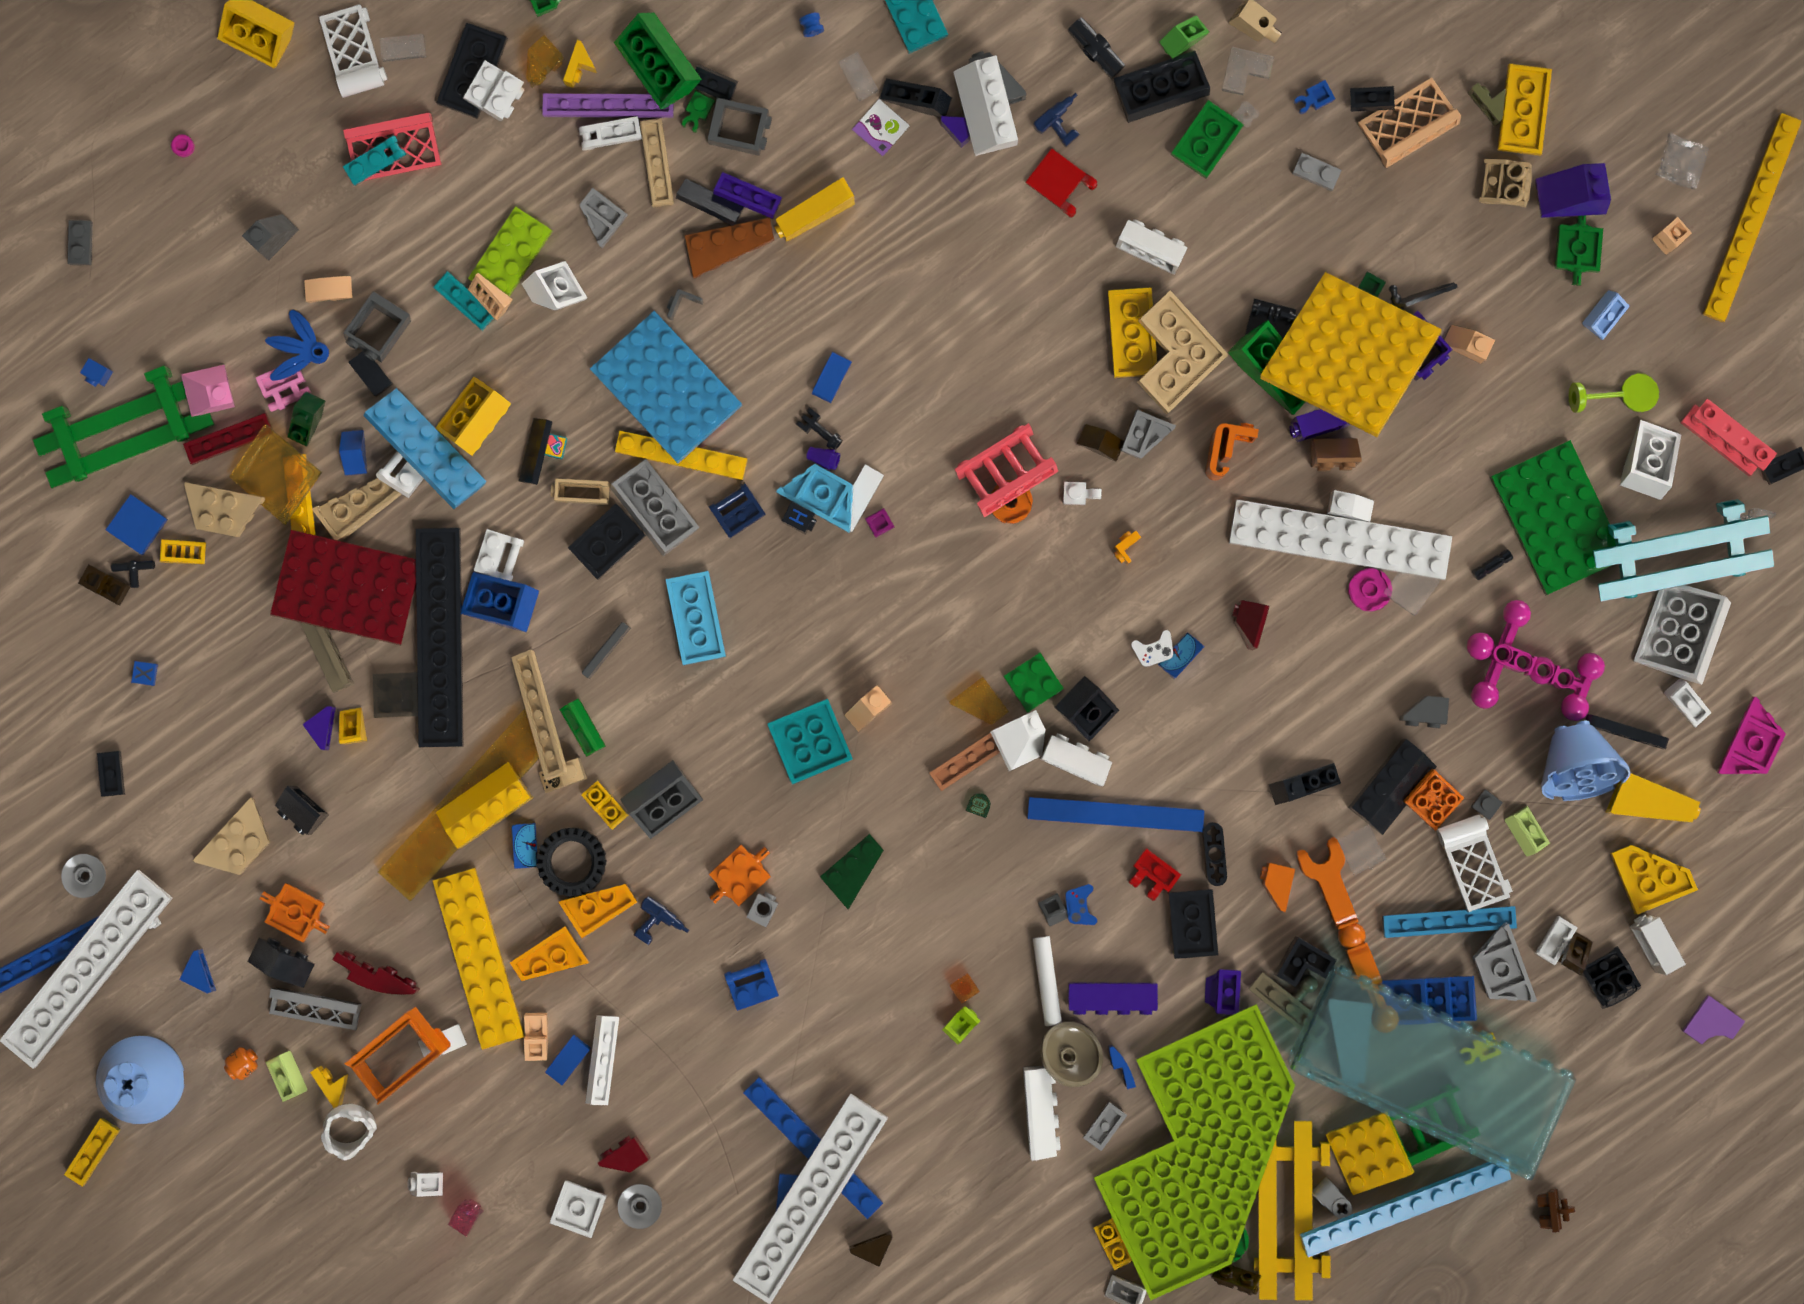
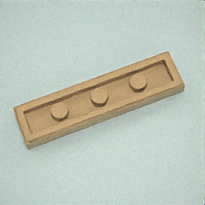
(657, 162)

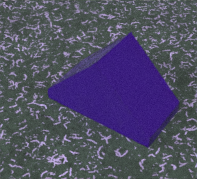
(956, 128)
(321, 727)

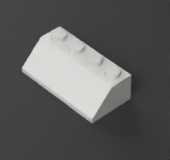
(985, 106)
(1040, 1113)

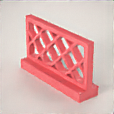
(393, 128)

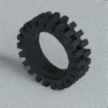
(545, 865)

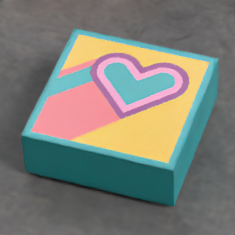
(556, 446)

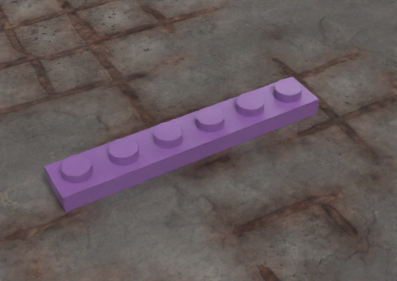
(604, 106)

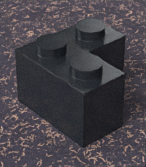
(1302, 956)
(280, 963)

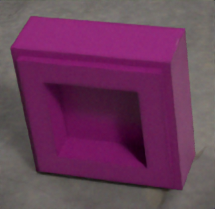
(879, 523)

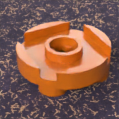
(1019, 512)

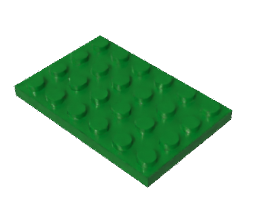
(1555, 516)

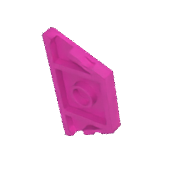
(1753, 743)

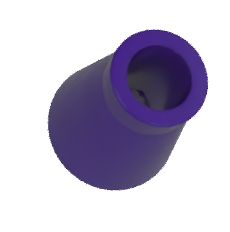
(824, 457)

